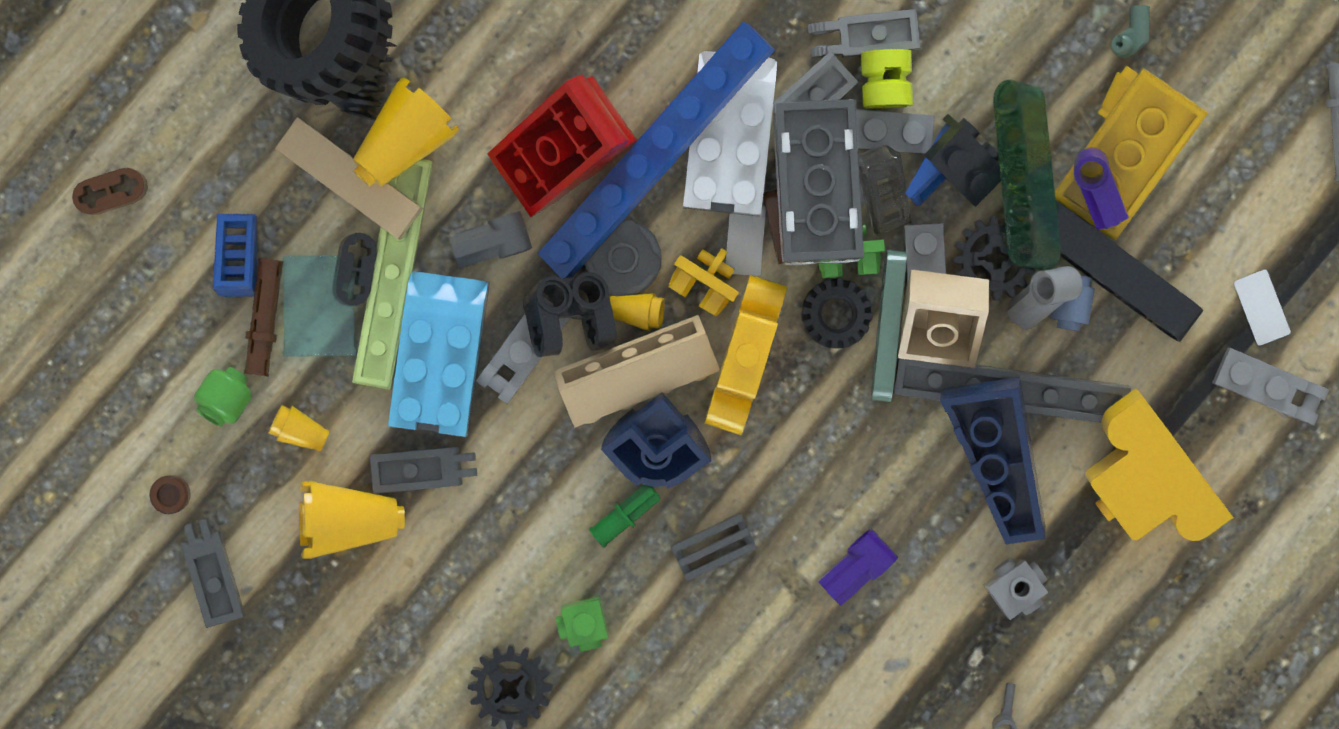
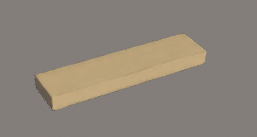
(335, 170)

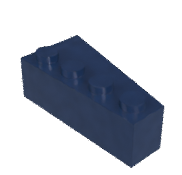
(997, 442)

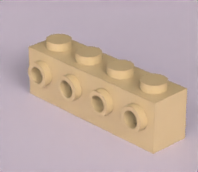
(636, 371)

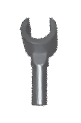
(1006, 712)

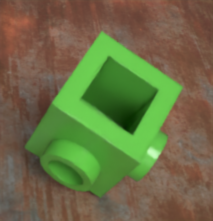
(583, 623)

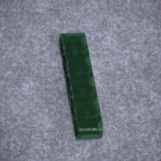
(1026, 175)

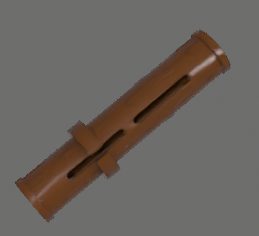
(263, 317)

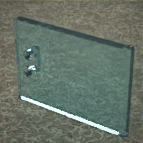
(312, 316)

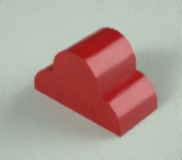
(562, 144)

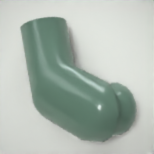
(1135, 36)

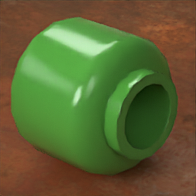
(222, 396)

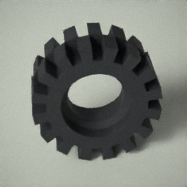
(859, 305)

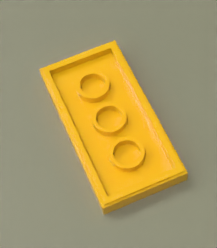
(1140, 142)

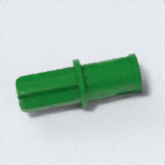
(625, 514)

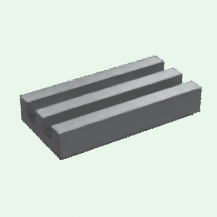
(719, 561)

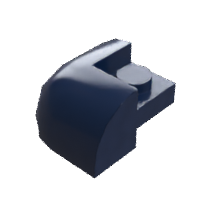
(656, 445)

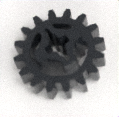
(993, 239)
(523, 699)

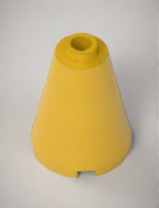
(402, 135)
(344, 519)

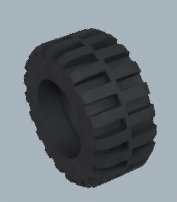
(335, 67)

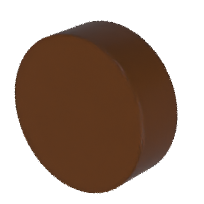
(169, 494)

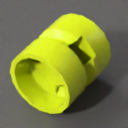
(890, 92)

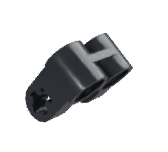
(595, 316)

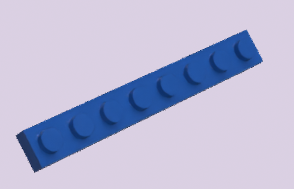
(656, 150)

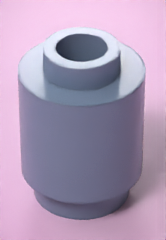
(1076, 312)

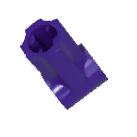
(1100, 191)
(865, 561)

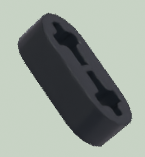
(364, 269)

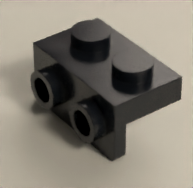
(964, 161)

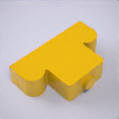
(746, 354)
(1151, 476)

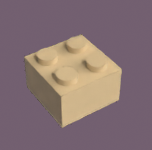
(943, 318)

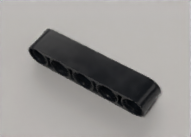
(1125, 276)

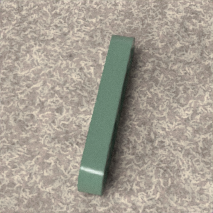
(888, 325)

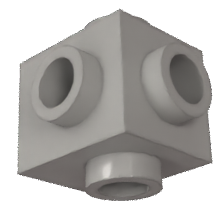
(1007, 576)

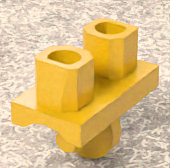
(719, 292)

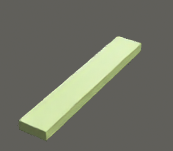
(391, 274)

